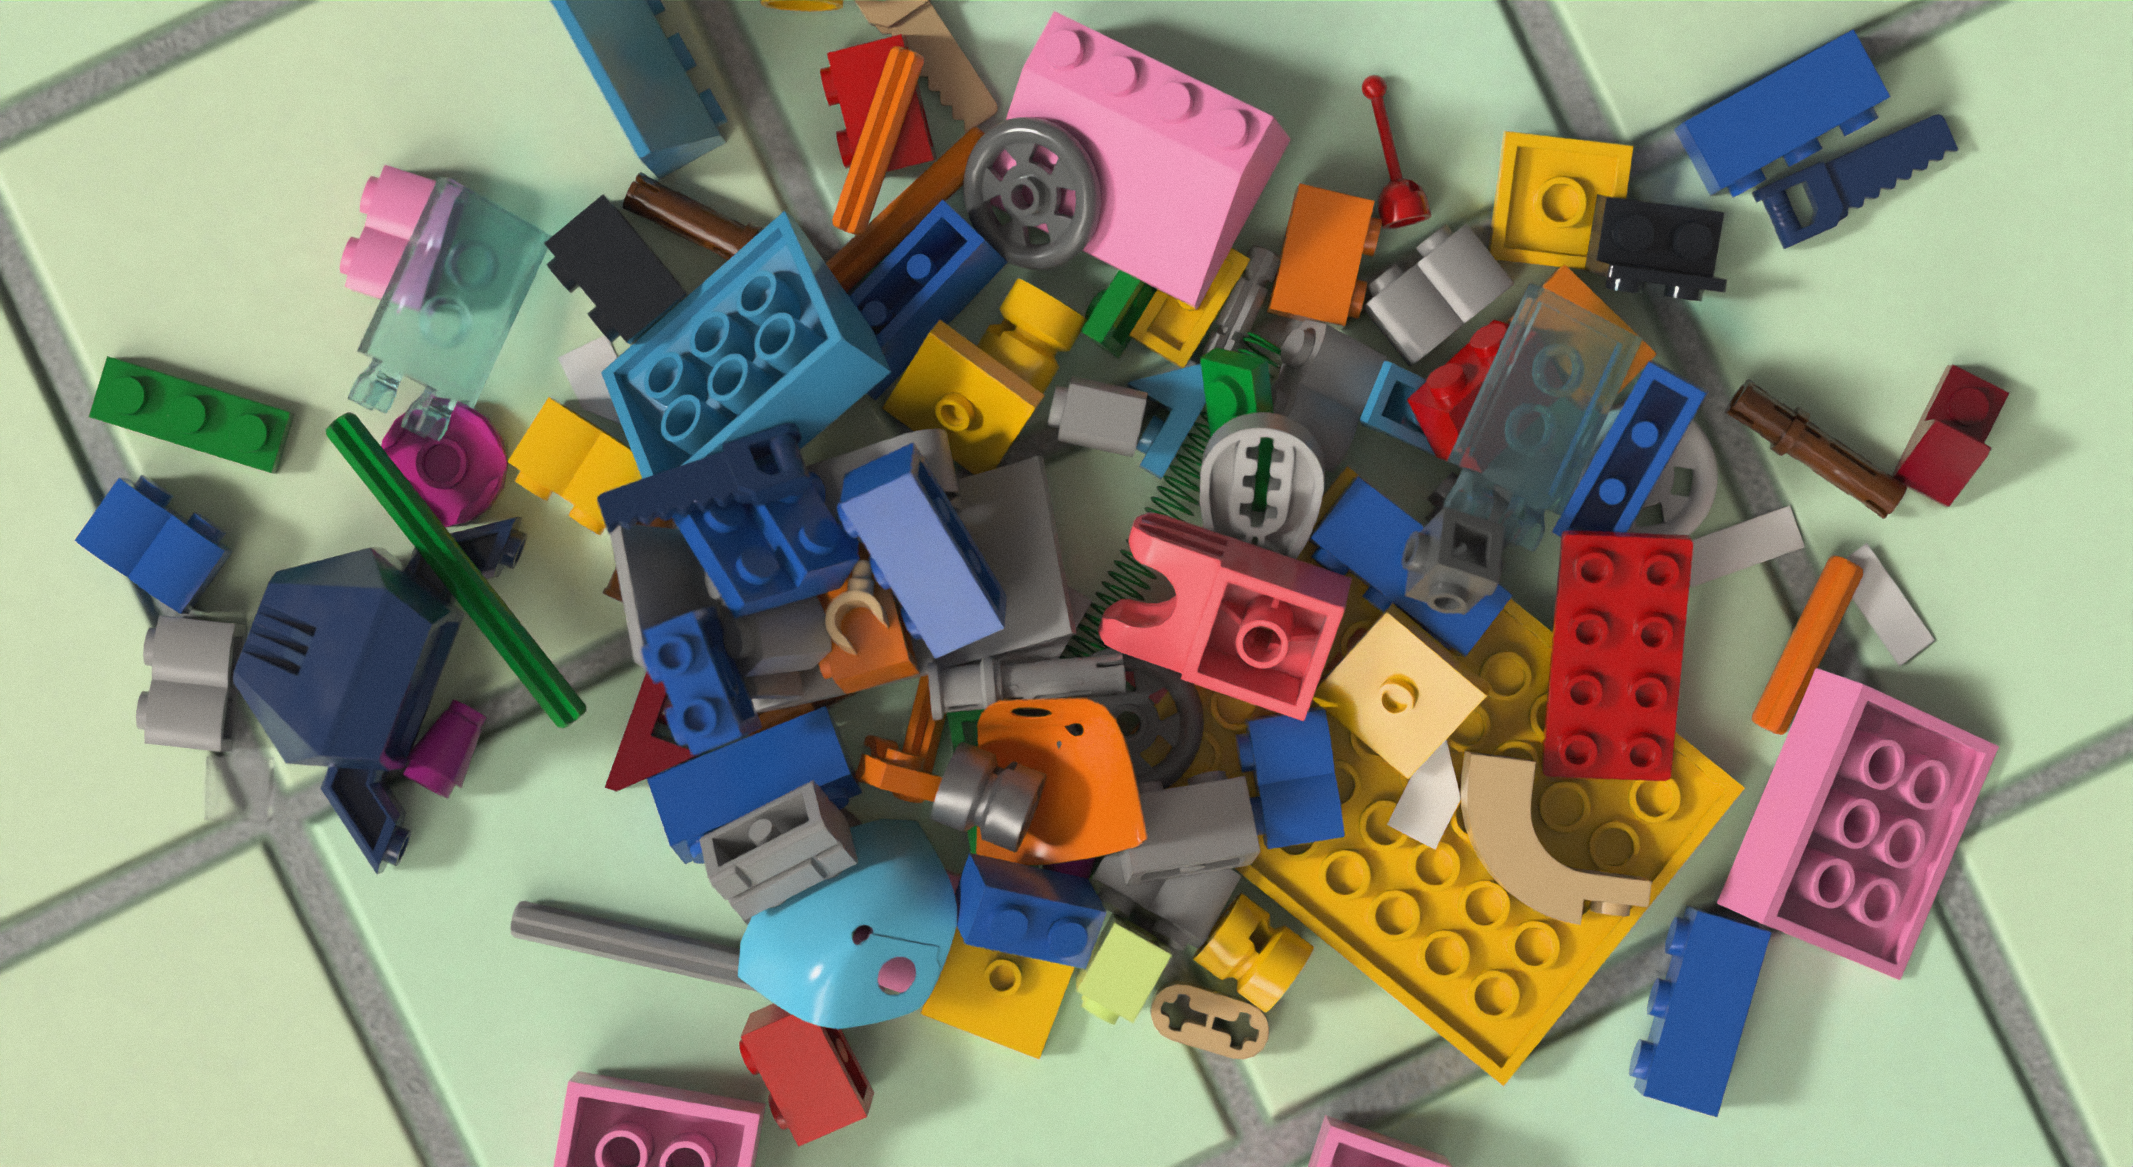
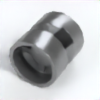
(988, 796)

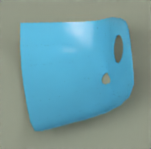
(805, 947)

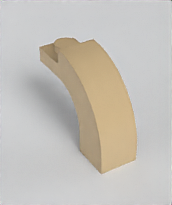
(1500, 828)

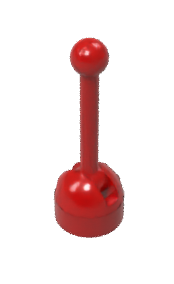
(1401, 200)

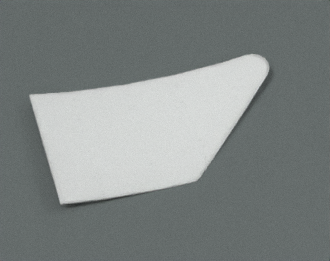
(584, 371)
(1428, 799)

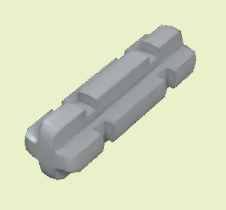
(1244, 300)

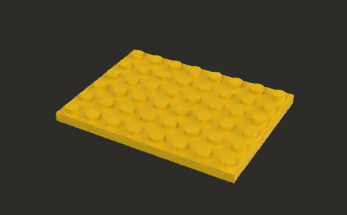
(1435, 919)

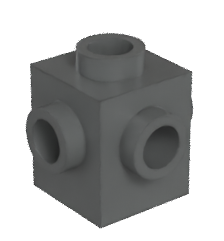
(1454, 561)

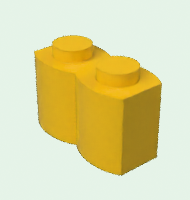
(573, 460)

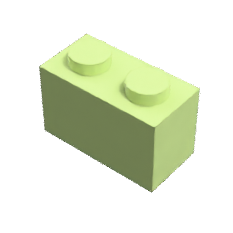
(1121, 970)

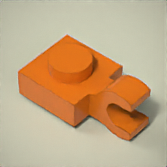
(896, 770)

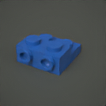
(771, 550)
(701, 681)

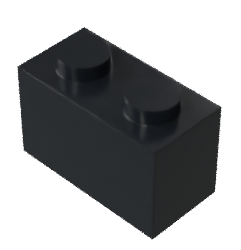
(614, 270)

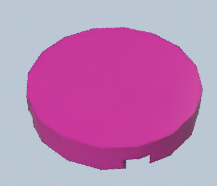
(458, 473)

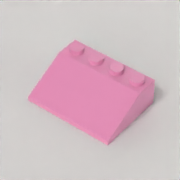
(1168, 151)
(1857, 823)

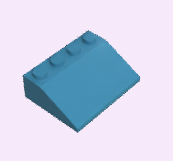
(645, 80)
(746, 353)

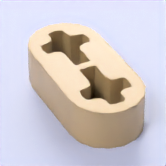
(1204, 1034)

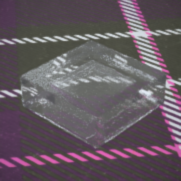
(239, 788)

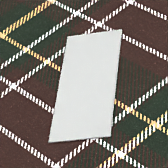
(1744, 545)
(1888, 608)

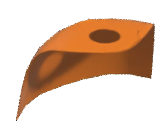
(1090, 782)

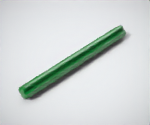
(456, 570)

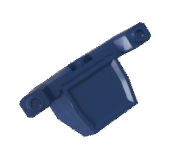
(349, 668)

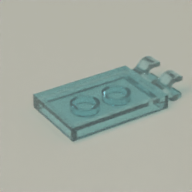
(448, 306)
(1539, 412)

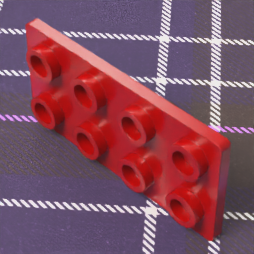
(1616, 655)

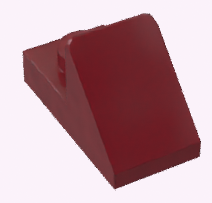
(1950, 436)
(642, 748)

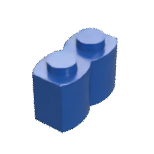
(154, 543)
(1292, 777)

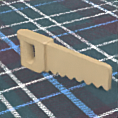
(943, 59)

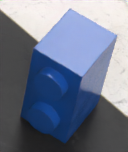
(1028, 911)

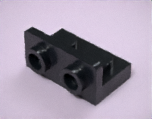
(1655, 244)

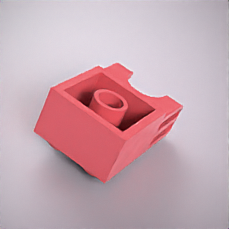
(1215, 617)

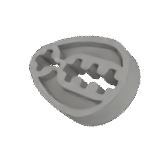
(1293, 488)

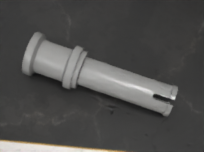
(984, 684)

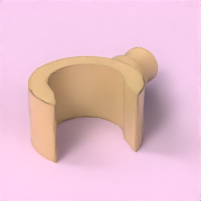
(858, 594)

